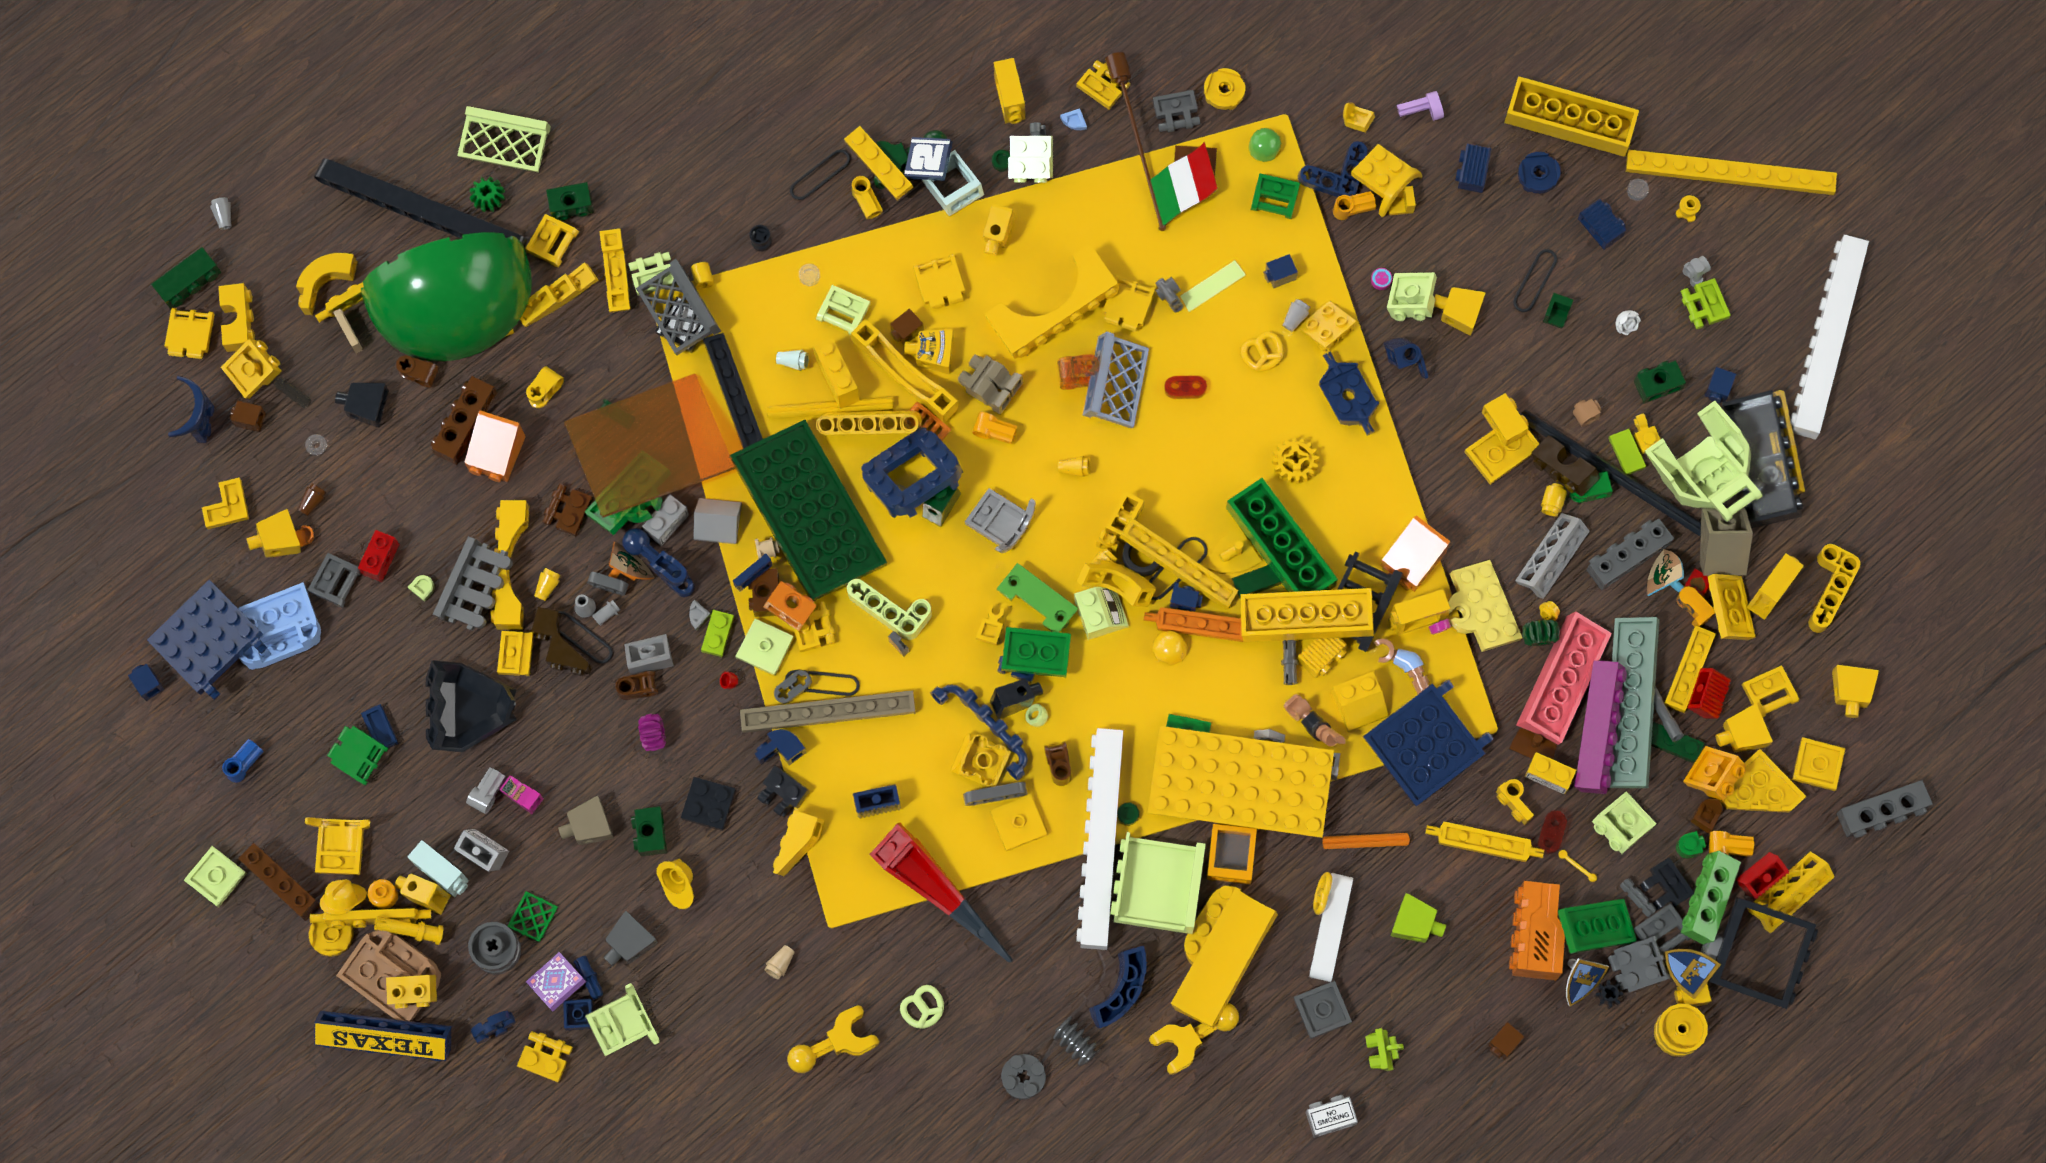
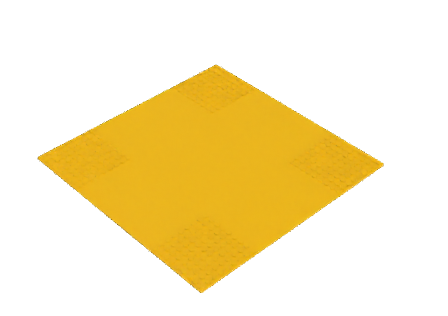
(1176, 458)

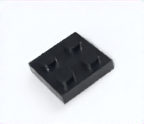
(708, 803)

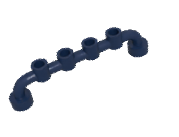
(984, 714)

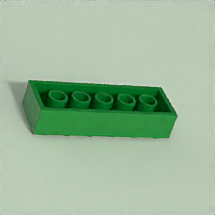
(1280, 539)

